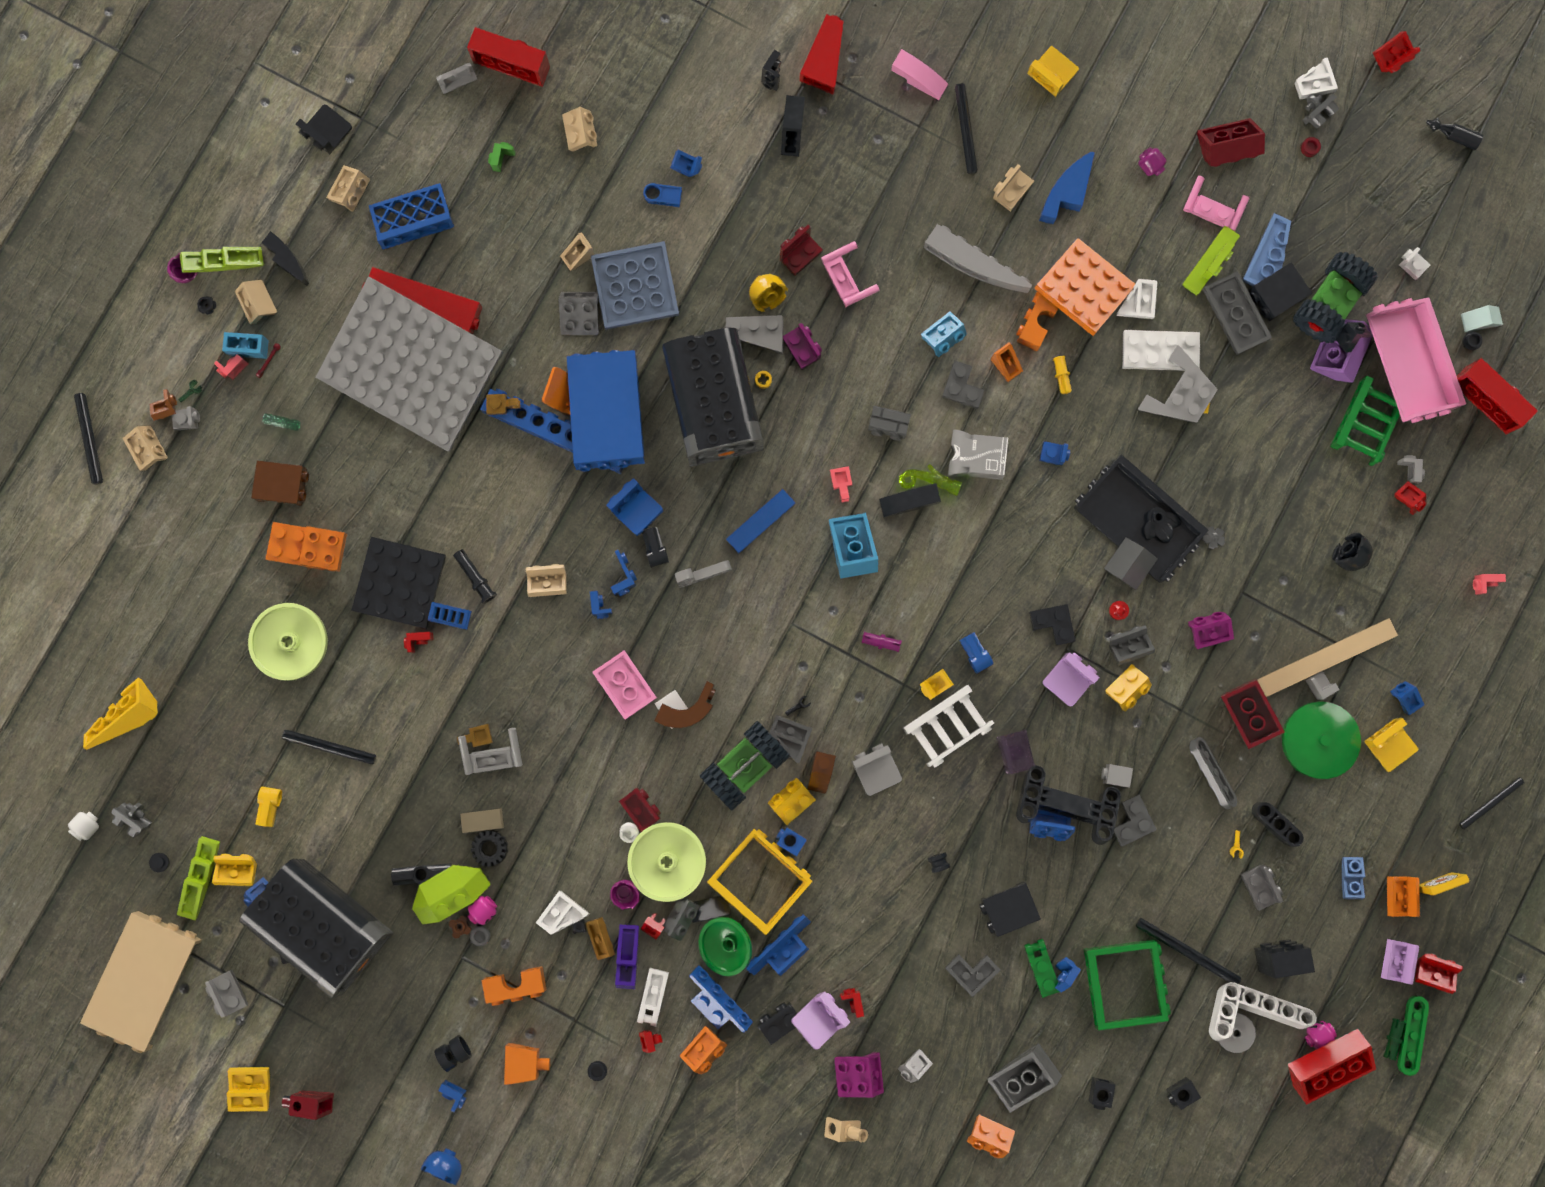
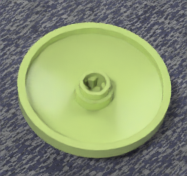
(287, 641)
(666, 862)

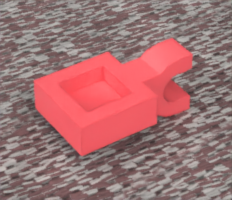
(841, 480)

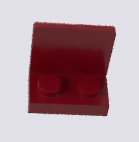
(799, 250)

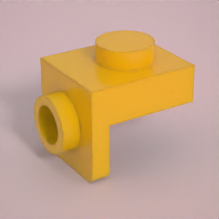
(936, 684)

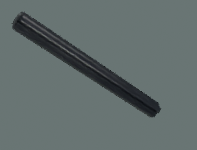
(1187, 951)

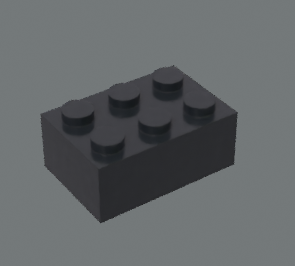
(1284, 959)

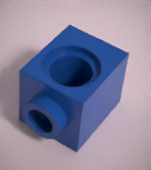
(794, 849)

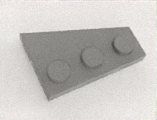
(759, 331)

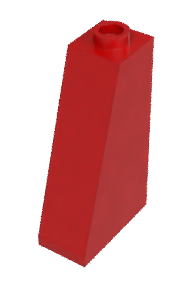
(823, 59)

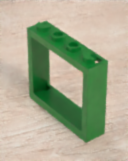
(1095, 991)

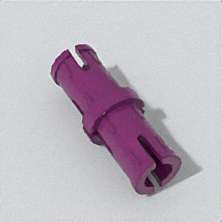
(881, 641)

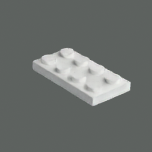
(1153, 348)

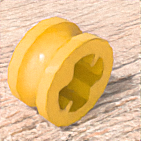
(768, 382)

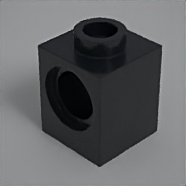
(1101, 1084)
(1191, 1093)

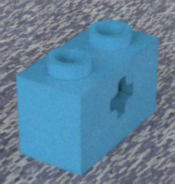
(245, 345)

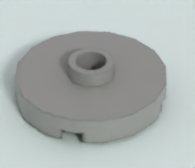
(1246, 1035)

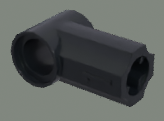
(655, 550)

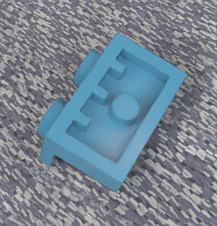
(944, 333)

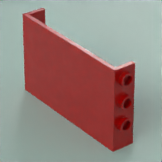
(450, 306)

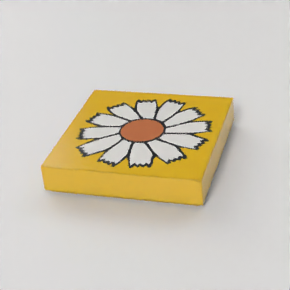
(1443, 883)

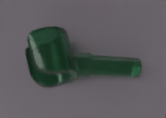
(190, 391)

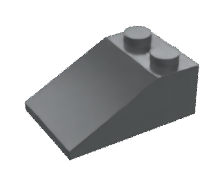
(1025, 1078)

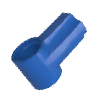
(978, 657)

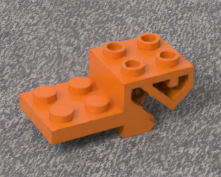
(306, 546)

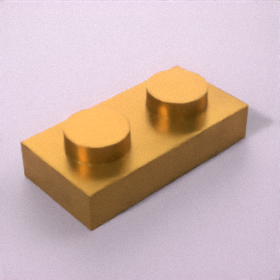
(600, 939)

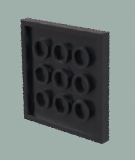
(398, 582)

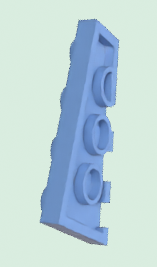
(1270, 251)

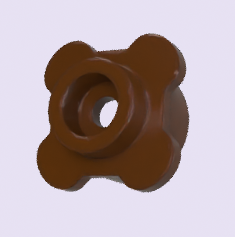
(465, 926)

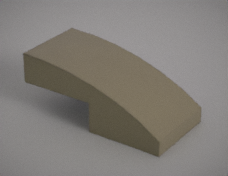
(482, 820)

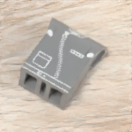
(978, 455)

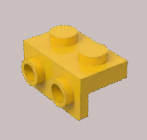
(1129, 687)
(791, 801)
(234, 870)

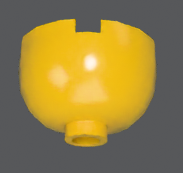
(767, 292)

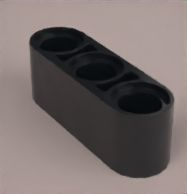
(1286, 826)

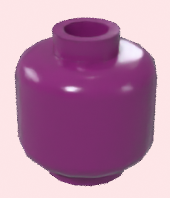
(1152, 161)

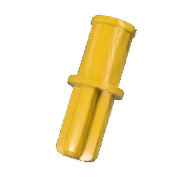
(1062, 374)

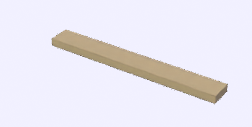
(1327, 657)

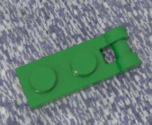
(1042, 968)

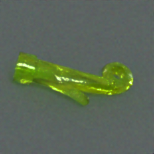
(942, 481)

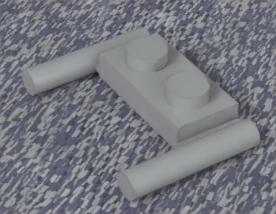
(491, 759)

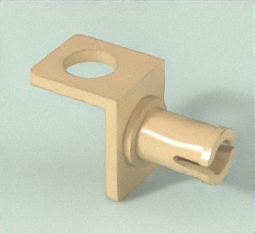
(845, 1130)

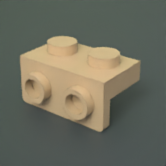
(579, 129)
(546, 580)

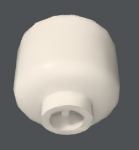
(83, 826)

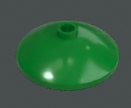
(719, 952)

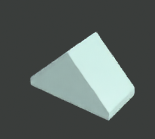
(1481, 318)

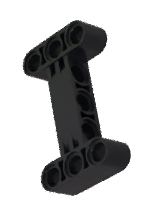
(1069, 805)

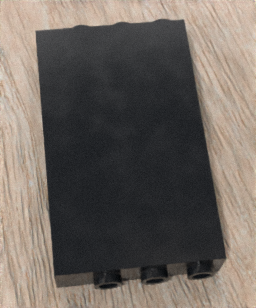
(1120, 507)

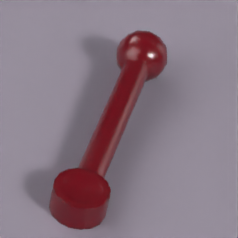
(259, 374)

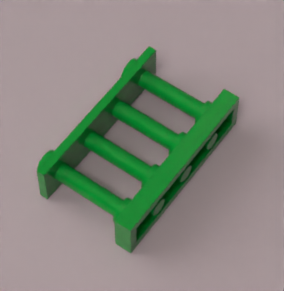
(1350, 422)

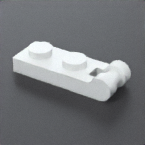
(653, 996)

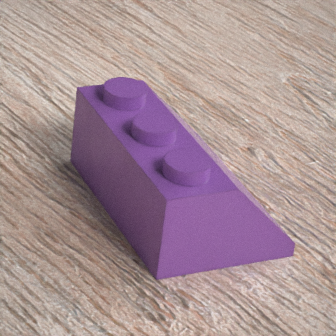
(1338, 364)

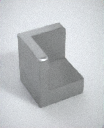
(1321, 686)

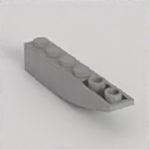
(972, 261)

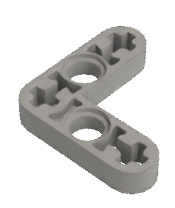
(687, 577)

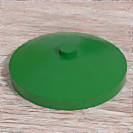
(1321, 740)

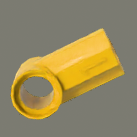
(268, 802)

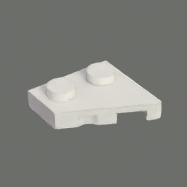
(1316, 81)

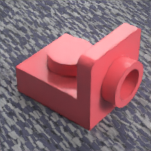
(233, 367)
(1483, 581)

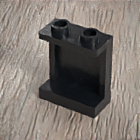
(1279, 292)
(1009, 909)

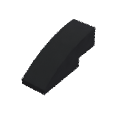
(285, 257)
(910, 500)

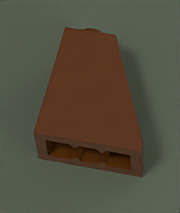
(821, 772)

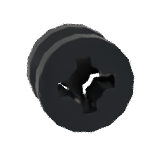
(938, 862)

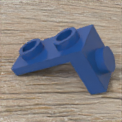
(623, 587)

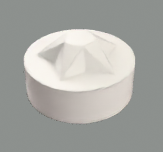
(629, 832)

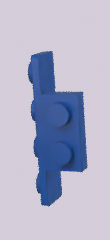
(784, 950)
(716, 1003)

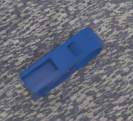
(668, 195)

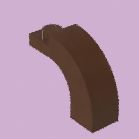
(684, 718)

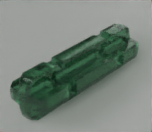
(280, 421)

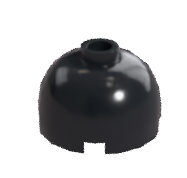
(1354, 552)

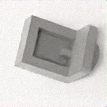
(1415, 468)

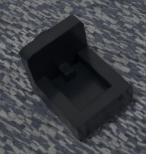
(1351, 335)

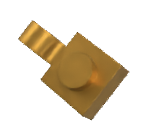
(498, 404)
(479, 736)

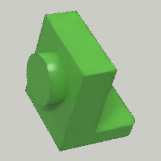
(499, 150)

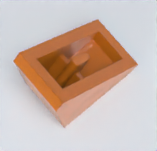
(1007, 362)

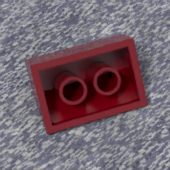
(1231, 142)

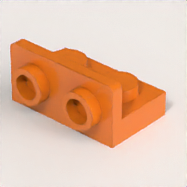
(703, 1051)

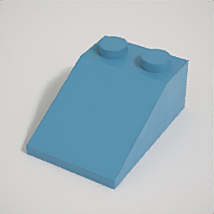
(853, 545)

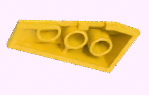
(129, 713)

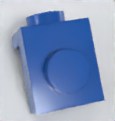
(686, 163)

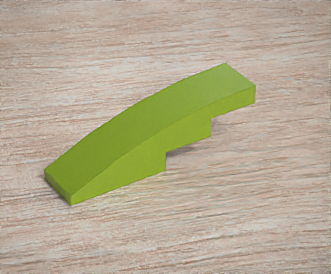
(221, 259)
(198, 878)

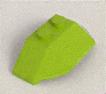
(448, 893)

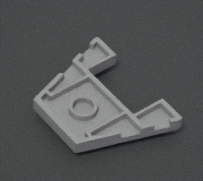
(1190, 394)

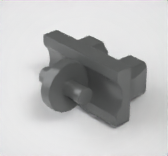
(1327, 106)
(131, 816)

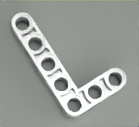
(1256, 1006)

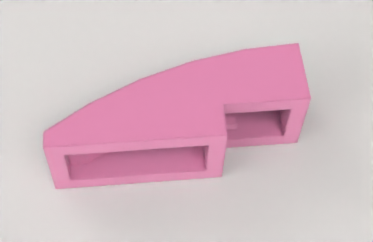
(919, 75)

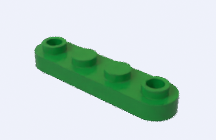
(1413, 1035)

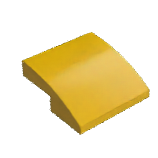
(248, 1089)

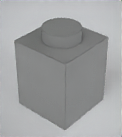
(1117, 775)

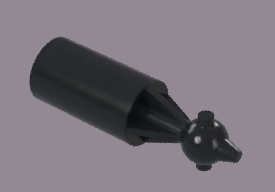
(1457, 133)

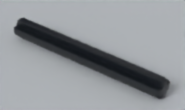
(966, 130)
(88, 438)
(330, 747)

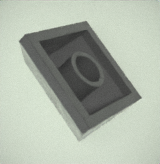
(1131, 563)

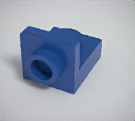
(1054, 453)
(596, 603)
(1408, 697)
(253, 891)
(1068, 975)
(452, 1091)

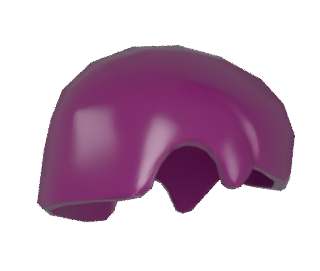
(175, 271)
(624, 894)

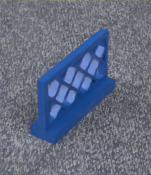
(431, 224)

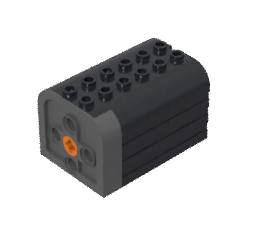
(713, 396)
(315, 926)

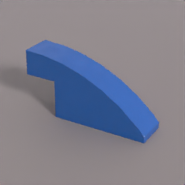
(1068, 190)

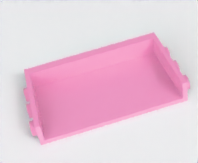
(1415, 359)

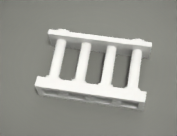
(931, 718)

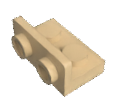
(348, 187)
(1013, 188)
(144, 447)

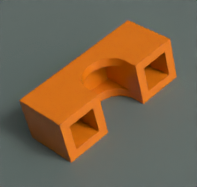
(1032, 333)
(497, 990)

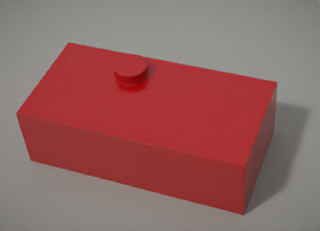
(508, 56)
(1495, 396)
(1332, 1066)

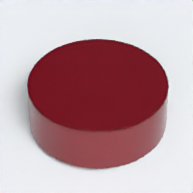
(1310, 147)

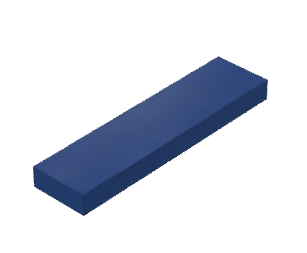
(760, 521)

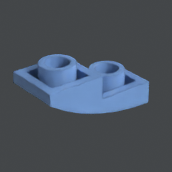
(1352, 878)

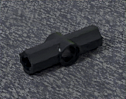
(409, 875)

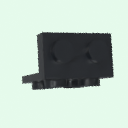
(325, 129)

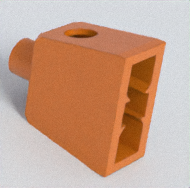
(523, 1063)

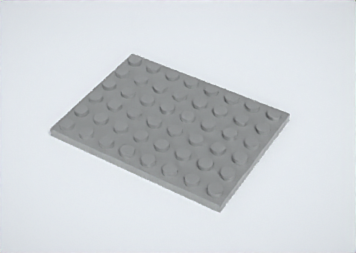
(409, 364)

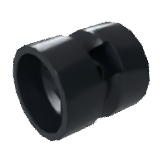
(459, 1050)

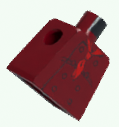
(309, 1104)

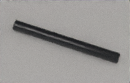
(1491, 803)

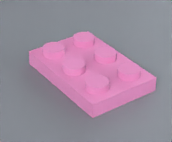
(624, 685)

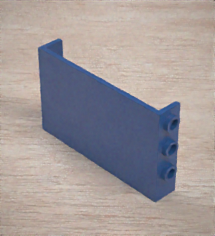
(605, 410)

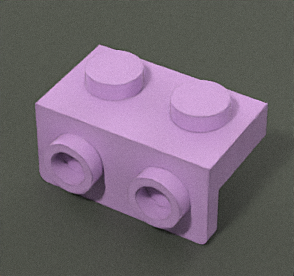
(1400, 961)

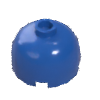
(443, 1166)

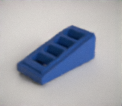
(433, 610)

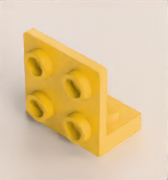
(1053, 70)
(1391, 744)

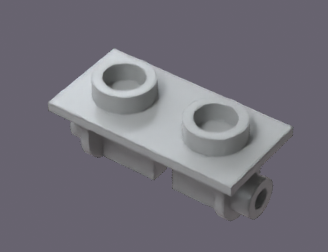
(456, 78)

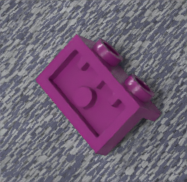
(802, 346)
(1211, 629)

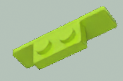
(1211, 260)

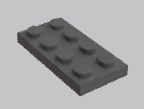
(1237, 313)

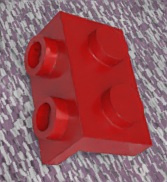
(1395, 53)
(1437, 973)

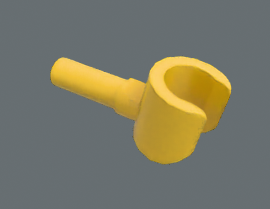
(1237, 845)

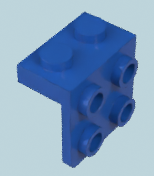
(634, 507)
(1051, 825)

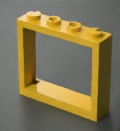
(787, 861)

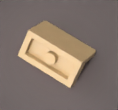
(255, 300)

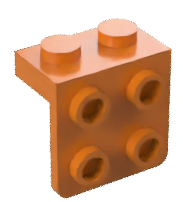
(557, 391)

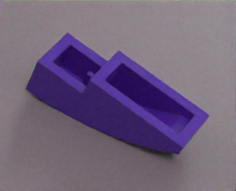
(627, 957)

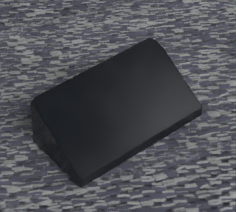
(711, 908)

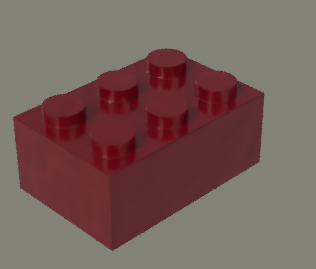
(1252, 713)

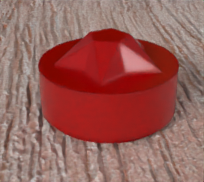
(1119, 610)

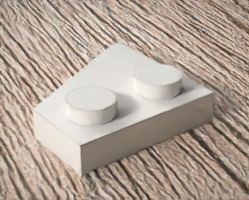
(1140, 301)
(561, 914)

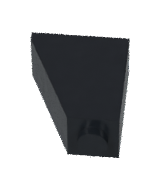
(792, 125)

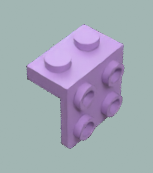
(1070, 678)
(820, 1019)

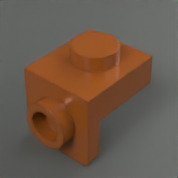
(163, 408)

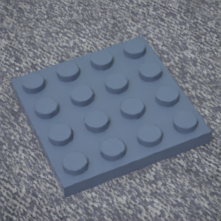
(634, 285)

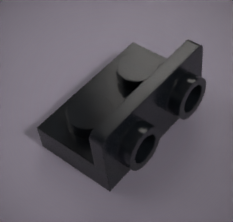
(770, 71)
(778, 1023)

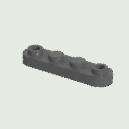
(1213, 773)

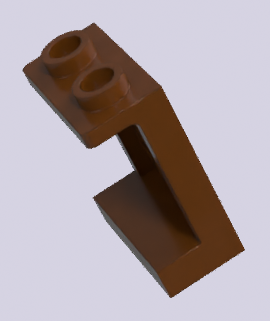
(280, 483)

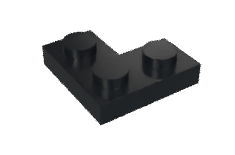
(1057, 618)

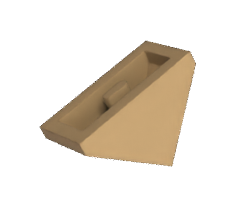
(577, 252)

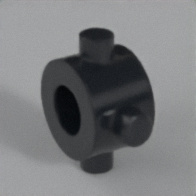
(579, 927)

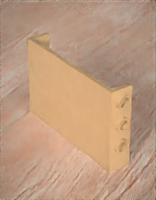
(139, 980)

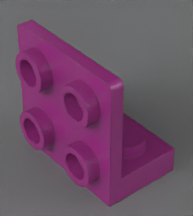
(859, 1075)

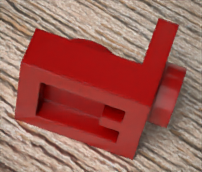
(1411, 497)
(420, 637)
(856, 1004)

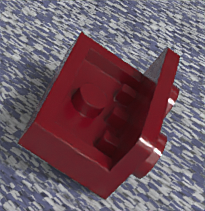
(640, 809)

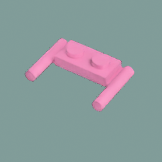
(1212, 210)
(842, 278)

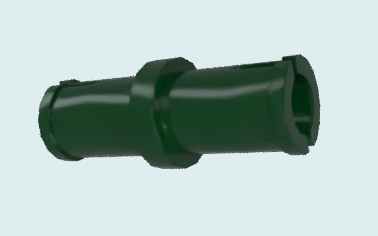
(1394, 1039)

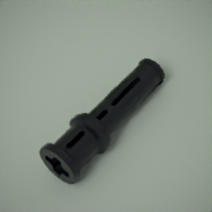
(479, 583)

